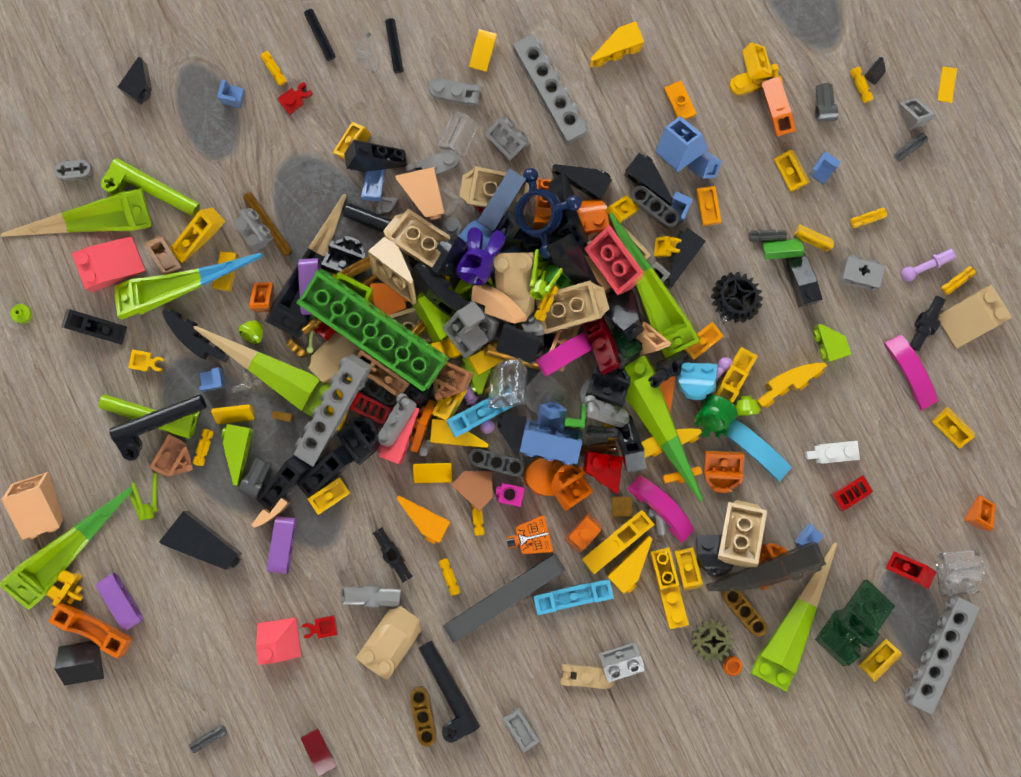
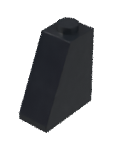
(625, 314)

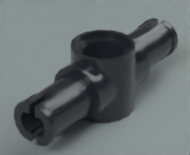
(927, 323)
(668, 368)
(397, 564)

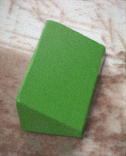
(783, 249)

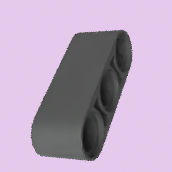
(660, 215)
(488, 456)

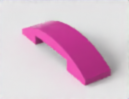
(564, 354)
(913, 370)
(664, 506)

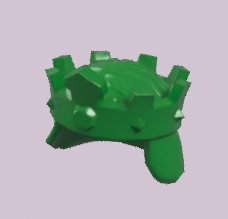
(716, 415)

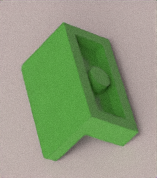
(577, 423)

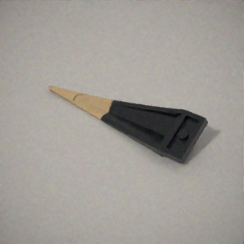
(285, 312)

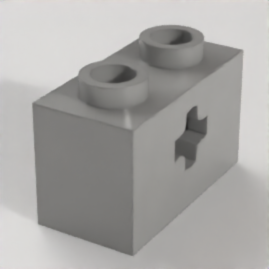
(851, 275)

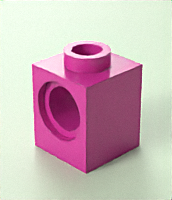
(519, 491)

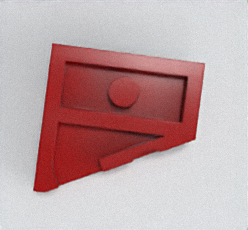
(605, 469)

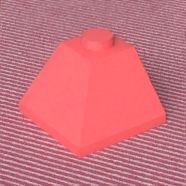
(277, 641)

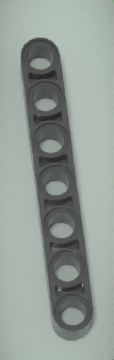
(504, 598)

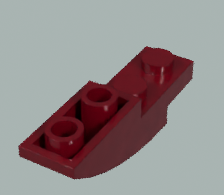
(603, 345)

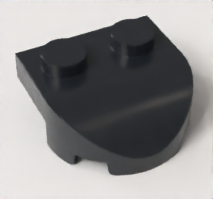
(342, 254)
(450, 256)
(609, 387)
(360, 438)
(707, 552)

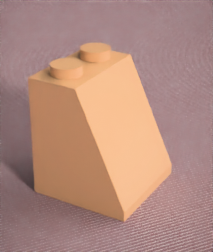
(423, 191)
(33, 506)

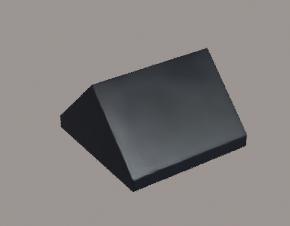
(519, 344)
(79, 663)

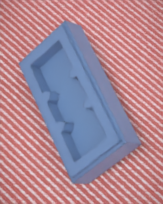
(373, 185)

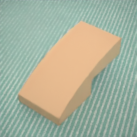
(266, 516)

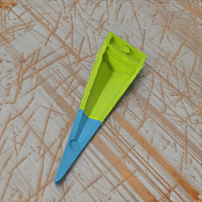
(148, 293)

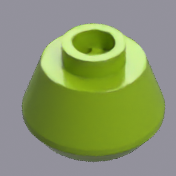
(251, 331)
(747, 406)

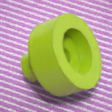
(21, 313)

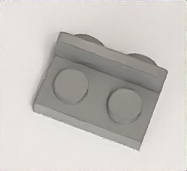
(507, 137)
(253, 229)
(489, 325)
(621, 662)

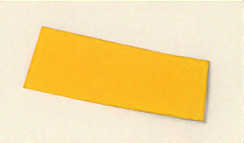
(947, 84)

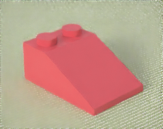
(108, 263)

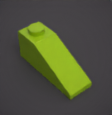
(236, 446)

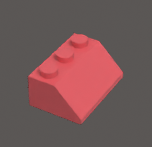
(614, 261)
(397, 452)

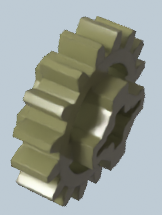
(713, 649)

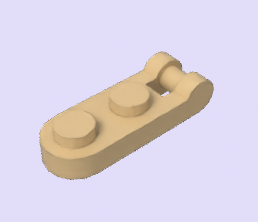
(585, 677)

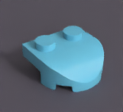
(697, 380)

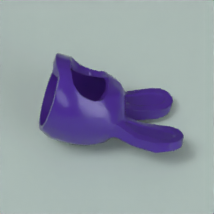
(477, 263)

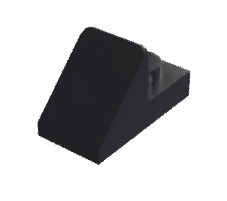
(511, 228)

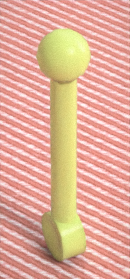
(310, 349)

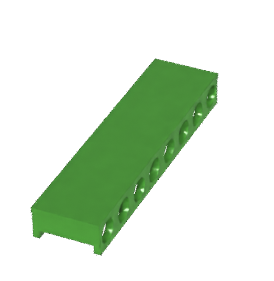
(372, 330)

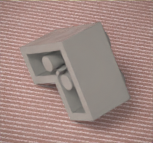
(464, 330)

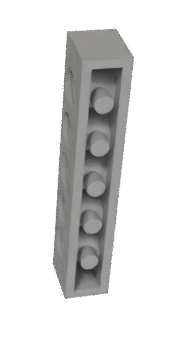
(532, 46)
(305, 448)
(951, 650)

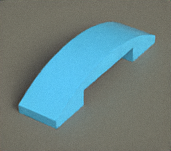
(473, 417)
(758, 449)
(573, 596)

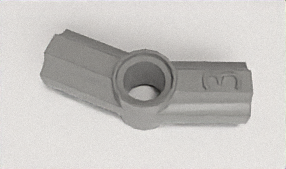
(370, 596)

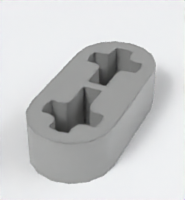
(73, 166)

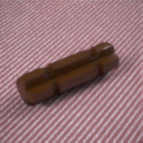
(599, 447)

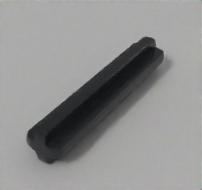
(319, 35)
(394, 45)

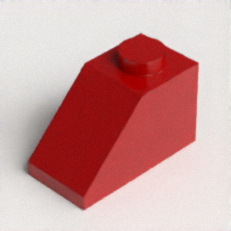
(911, 570)

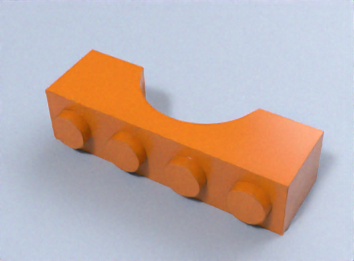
(104, 635)

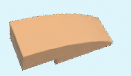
(497, 303)

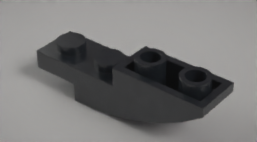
(570, 219)
(437, 290)
(189, 336)

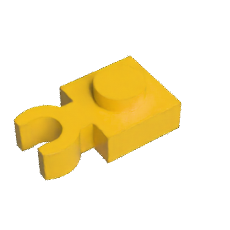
(665, 246)
(143, 361)

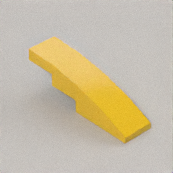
(736, 375)

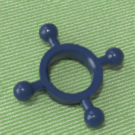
(573, 203)

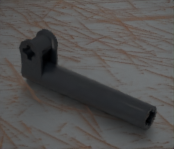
(370, 220)
(127, 434)
(464, 720)

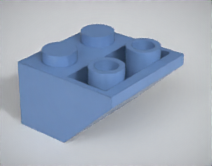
(680, 144)

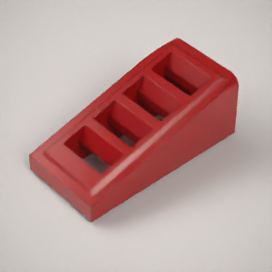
(361, 411)
(850, 502)

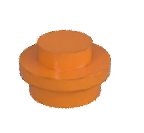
(732, 666)

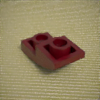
(318, 751)

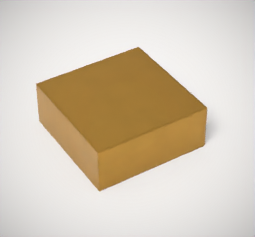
(283, 416)
(621, 506)

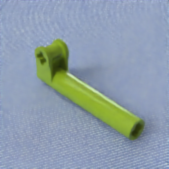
(122, 173)
(183, 427)

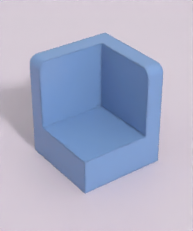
(230, 94)
(706, 165)
(824, 167)
(681, 204)
(212, 380)
(552, 414)
(808, 534)

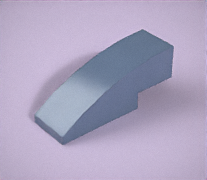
(501, 199)

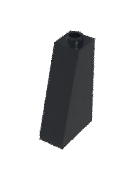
(198, 540)

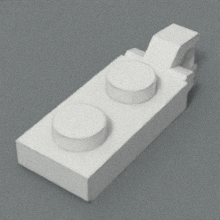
(834, 452)

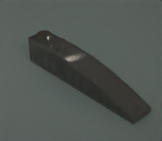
(774, 570)

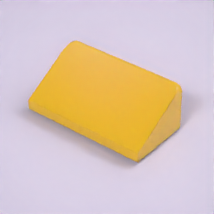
(757, 61)
(354, 132)
(791, 170)
(814, 238)
(225, 282)
(233, 414)
(954, 427)
(432, 473)
(880, 660)

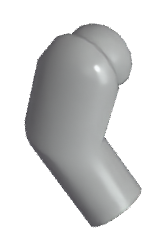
(660, 523)

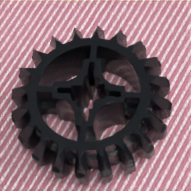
(735, 285)

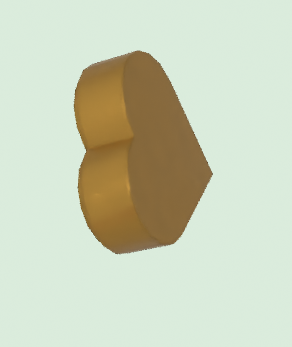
(296, 348)

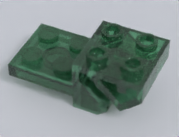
(855, 624)

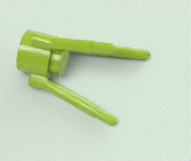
(539, 287)
(145, 511)

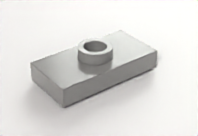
(521, 730)

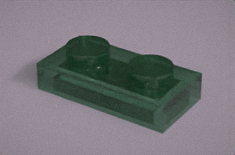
(625, 347)

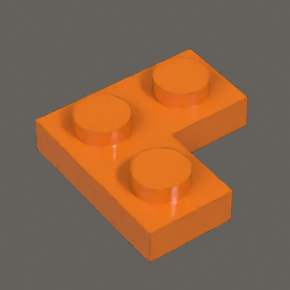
(421, 425)

